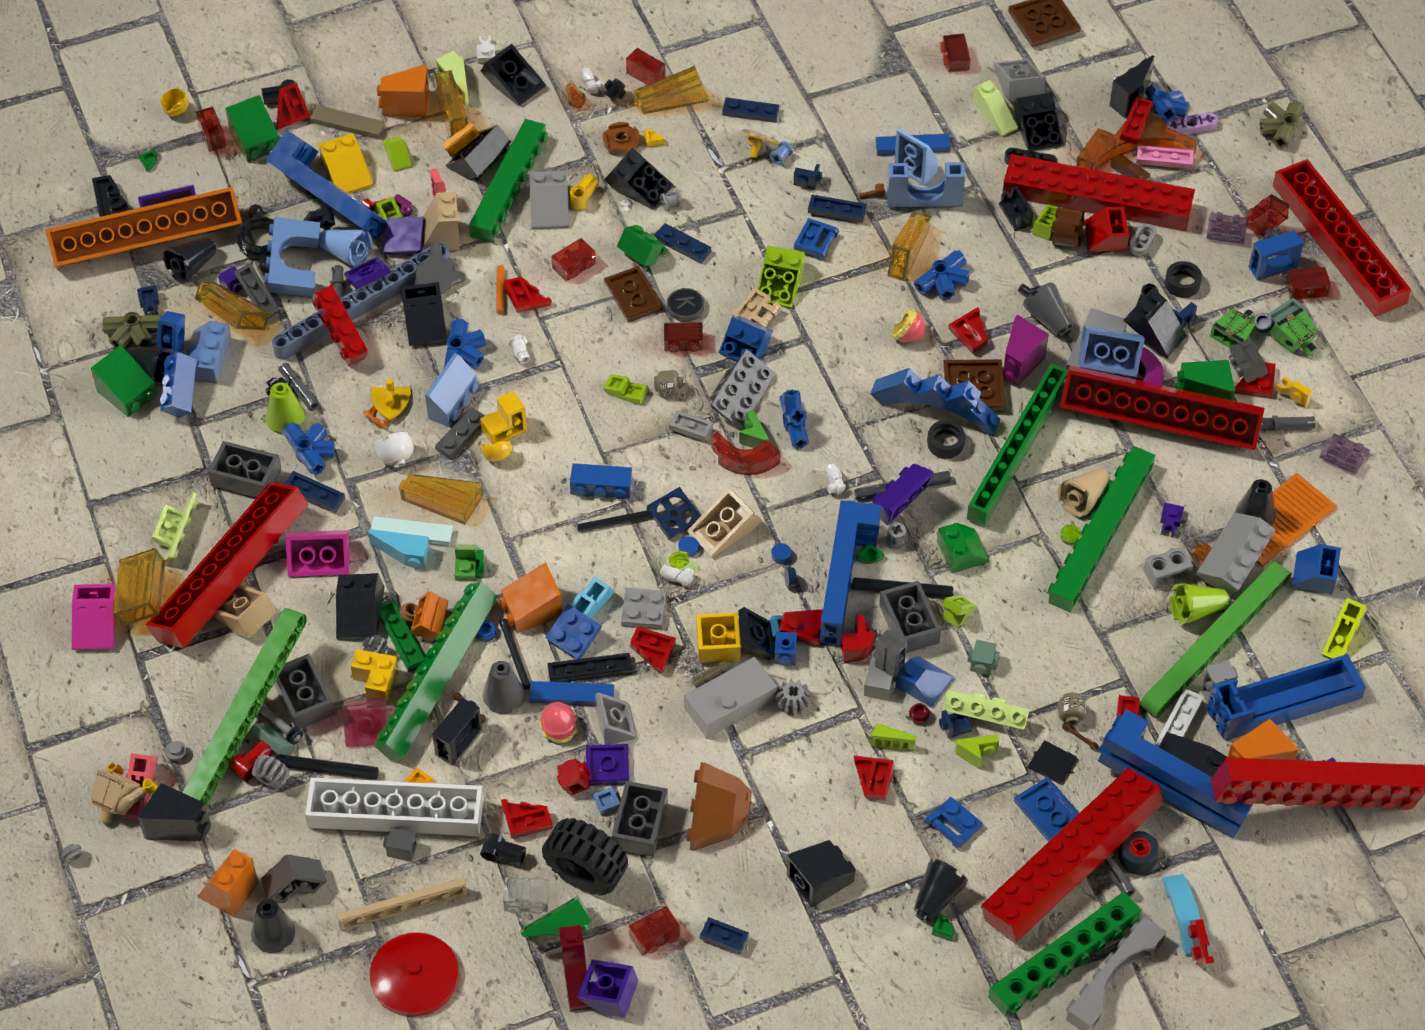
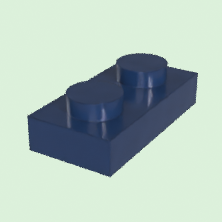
(724, 935)

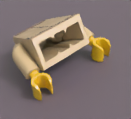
(117, 793)

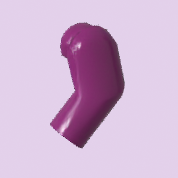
(406, 206)

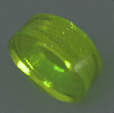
(1069, 534)
(679, 559)

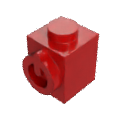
(573, 776)

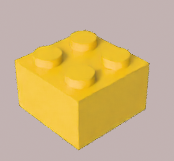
(718, 637)

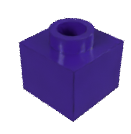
(229, 280)

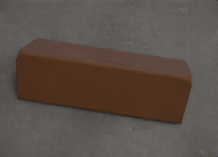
(1128, 168)

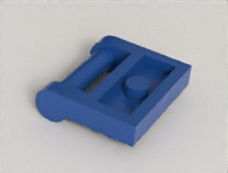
(811, 235)
(958, 818)

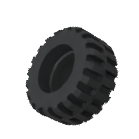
(585, 856)

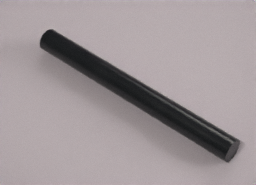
(613, 520)
(514, 653)

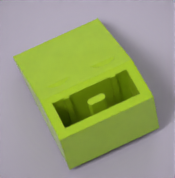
(781, 274)

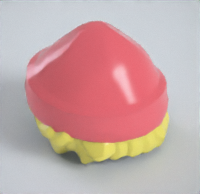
(910, 328)
(558, 722)

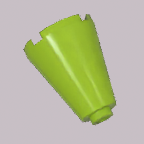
(283, 408)
(1196, 602)

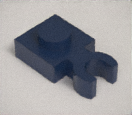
(148, 299)

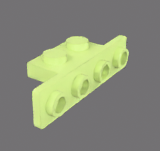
(171, 525)
(985, 709)

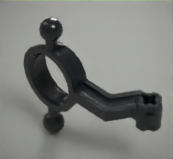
(323, 215)

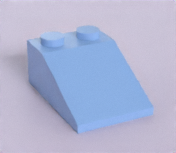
(918, 155)

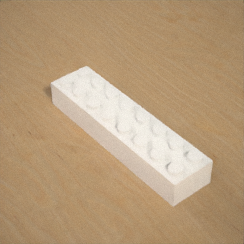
(389, 805)

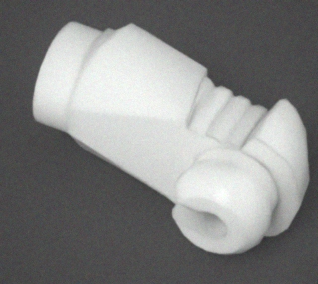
(588, 79)
(519, 348)
(835, 478)
(676, 575)

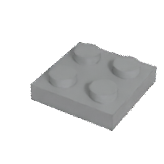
(643, 608)

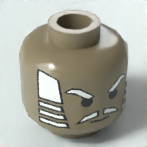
(668, 383)
(1071, 708)

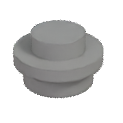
(176, 751)
(71, 853)

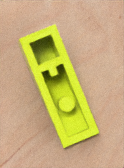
(1344, 628)

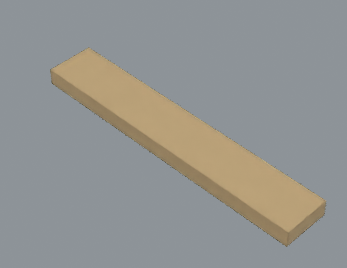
(402, 904)

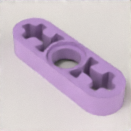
(1204, 122)

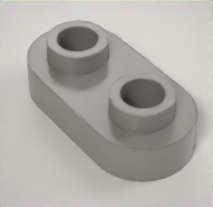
(1142, 239)

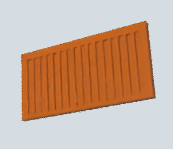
(1297, 510)

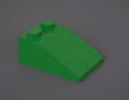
(568, 914)

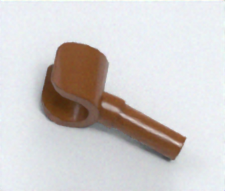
(879, 192)

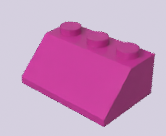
(318, 553)

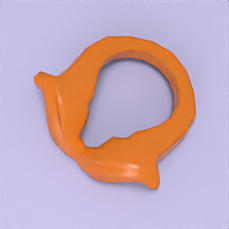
(380, 423)

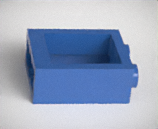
(1287, 242)

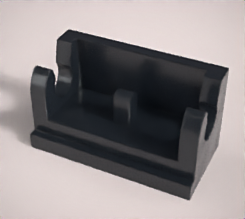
(1016, 209)

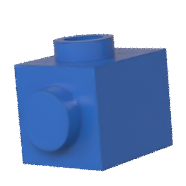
(785, 648)

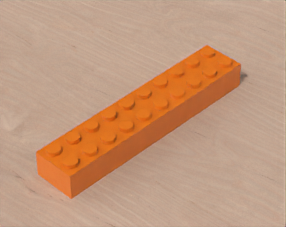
(143, 227)

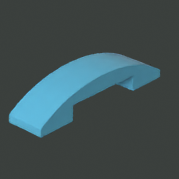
(1183, 906)

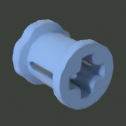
(779, 155)

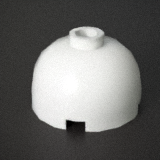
(395, 449)

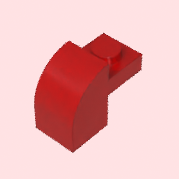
(857, 645)

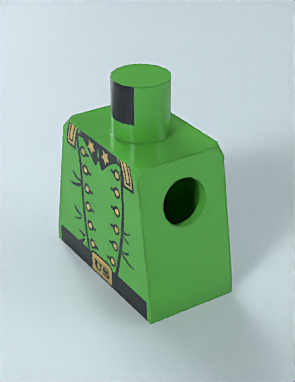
(1234, 327)
(1296, 332)

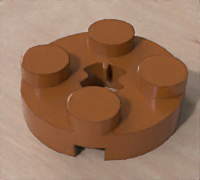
(630, 137)

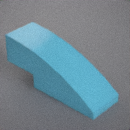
(593, 597)

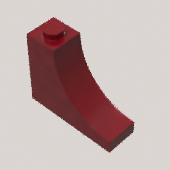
(573, 964)

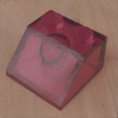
(364, 720)

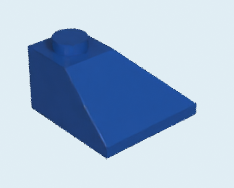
(922, 680)

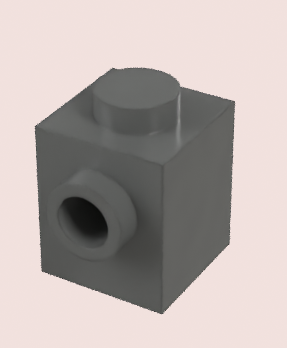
(400, 844)

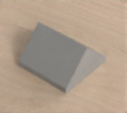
(614, 719)

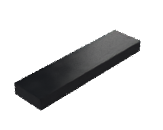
(590, 668)

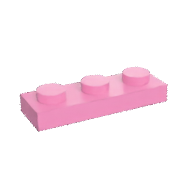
(1164, 157)

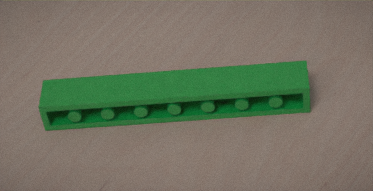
(508, 180)

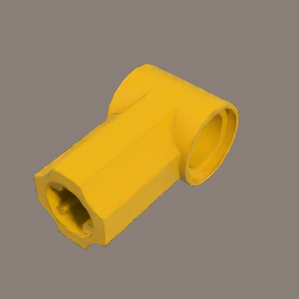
(582, 192)

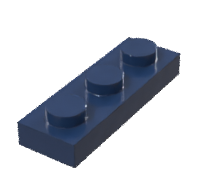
(750, 110)
(837, 208)
(683, 243)
(316, 491)

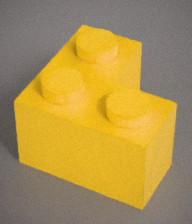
(507, 421)
(376, 670)

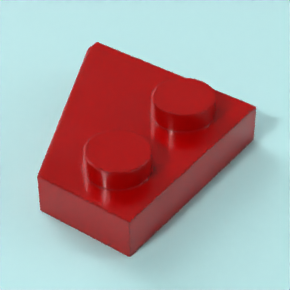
(290, 106)
(970, 330)
(804, 623)
(653, 647)
(525, 818)
(1199, 951)

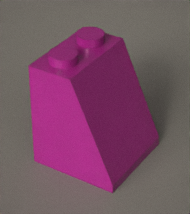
(1024, 350)

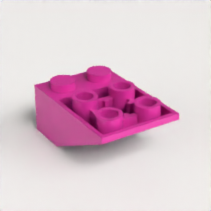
(92, 617)

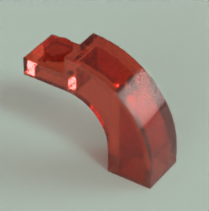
(742, 461)

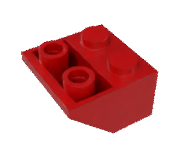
(1107, 230)

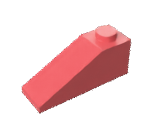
(140, 768)

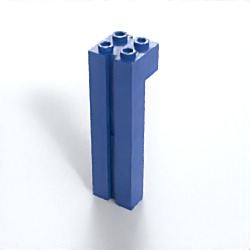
(293, 159)
(855, 527)
(1284, 696)
(1178, 781)

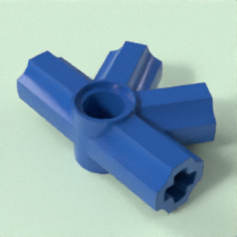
(1167, 104)
(943, 276)
(465, 343)
(794, 418)
(310, 446)

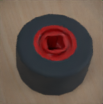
(1139, 852)

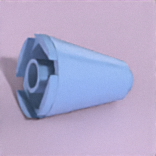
(347, 245)

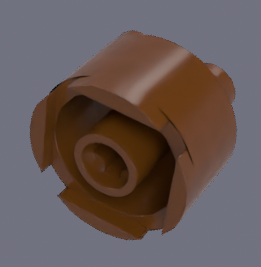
(1068, 227)

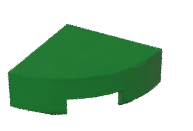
(148, 159)
(869, 555)
(480, 563)
(943, 928)

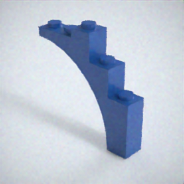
(936, 391)

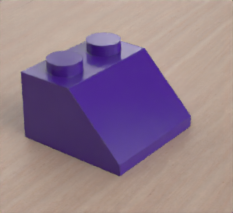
(609, 987)

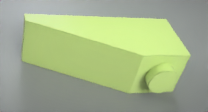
(455, 63)
(994, 108)

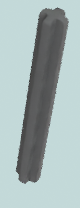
(871, 491)

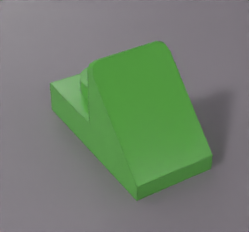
(754, 433)
(465, 561)

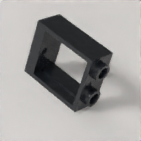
(457, 731)

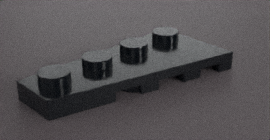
(108, 196)

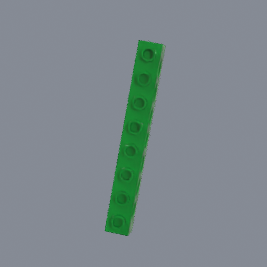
(1009, 1002)

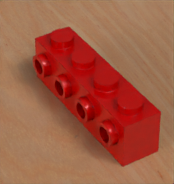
(339, 325)

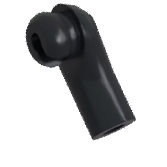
(1026, 291)

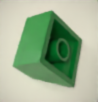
(961, 547)

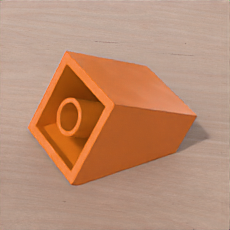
(405, 93)
(532, 599)
(1264, 743)
(231, 883)

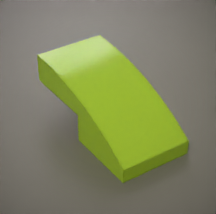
(624, 389)

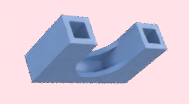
(946, 193)
(282, 278)

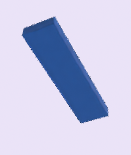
(937, 143)
(567, 692)

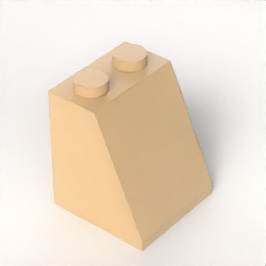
(442, 222)

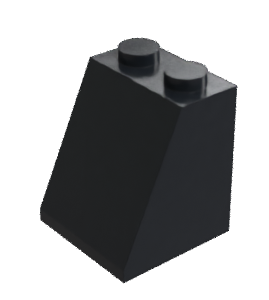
(174, 816)
(819, 871)

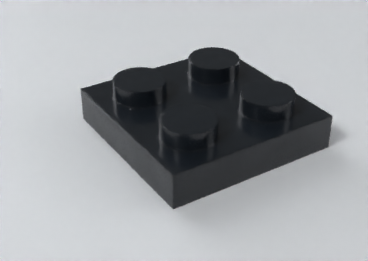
(756, 633)

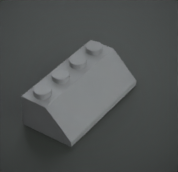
(1235, 552)

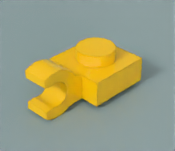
(1297, 391)

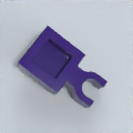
(1171, 517)

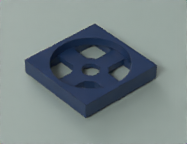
(665, 501)

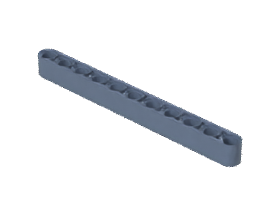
(356, 304)

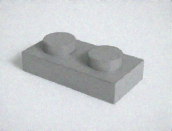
(691, 425)

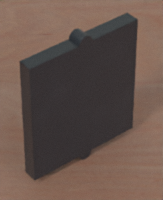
(1052, 762)

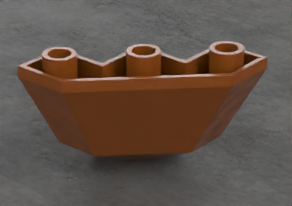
(719, 807)

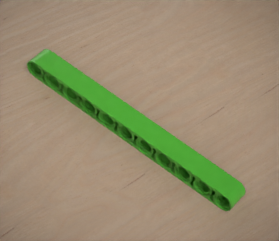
(1215, 639)
(245, 705)

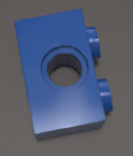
(171, 331)

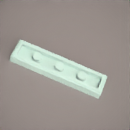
(437, 533)

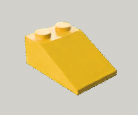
(345, 164)

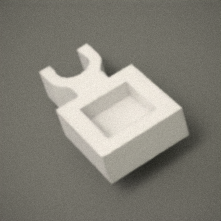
(485, 50)

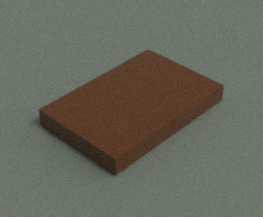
(633, 294)

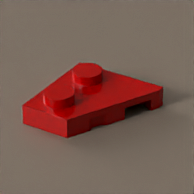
(524, 296)
(1261, 386)
(874, 776)

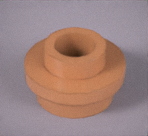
(406, 609)

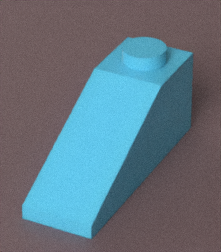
(405, 548)

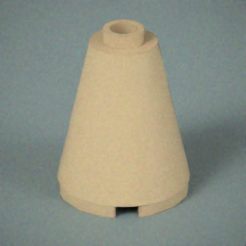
(1083, 491)

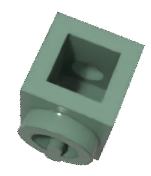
(984, 657)

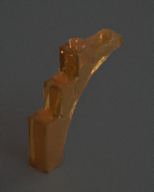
(1106, 145)

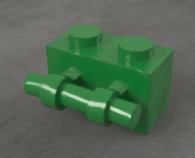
(641, 245)

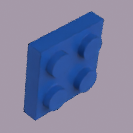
(573, 632)

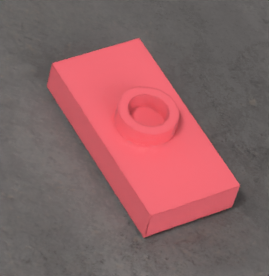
(436, 182)

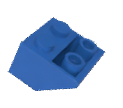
(745, 335)
(1317, 568)

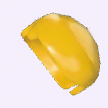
(174, 102)
(497, 451)

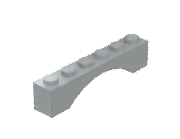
(1141, 944)

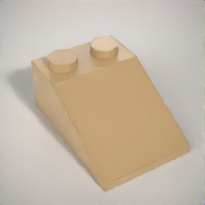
(724, 523)
(245, 611)

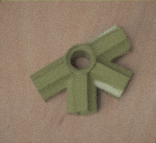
(1281, 122)
(129, 328)

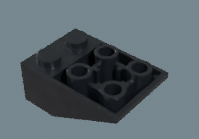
(1131, 85)
(1038, 121)
(638, 180)
(424, 314)

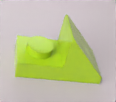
(397, 153)
(957, 609)
(972, 748)

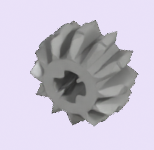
(793, 696)
(270, 771)

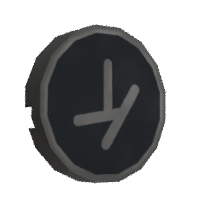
(685, 304)

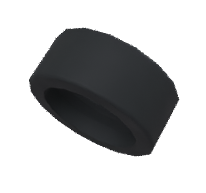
(1186, 268)
(950, 427)

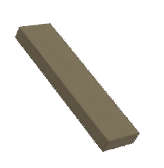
(347, 121)

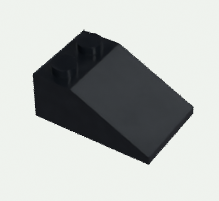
(512, 75)
(1156, 323)
(358, 605)
(1193, 753)

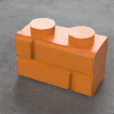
(430, 616)

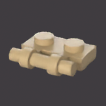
(753, 306)

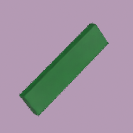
(401, 636)

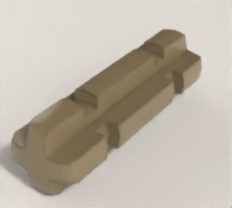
(710, 674)

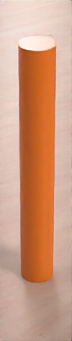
(500, 290)

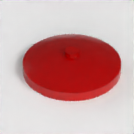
(414, 974)

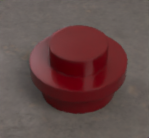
(919, 713)

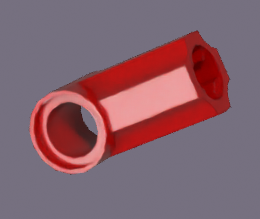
(243, 764)

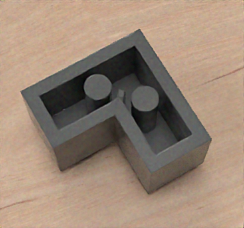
(293, 875)

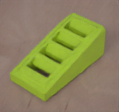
(387, 204)
(1043, 224)
(892, 738)

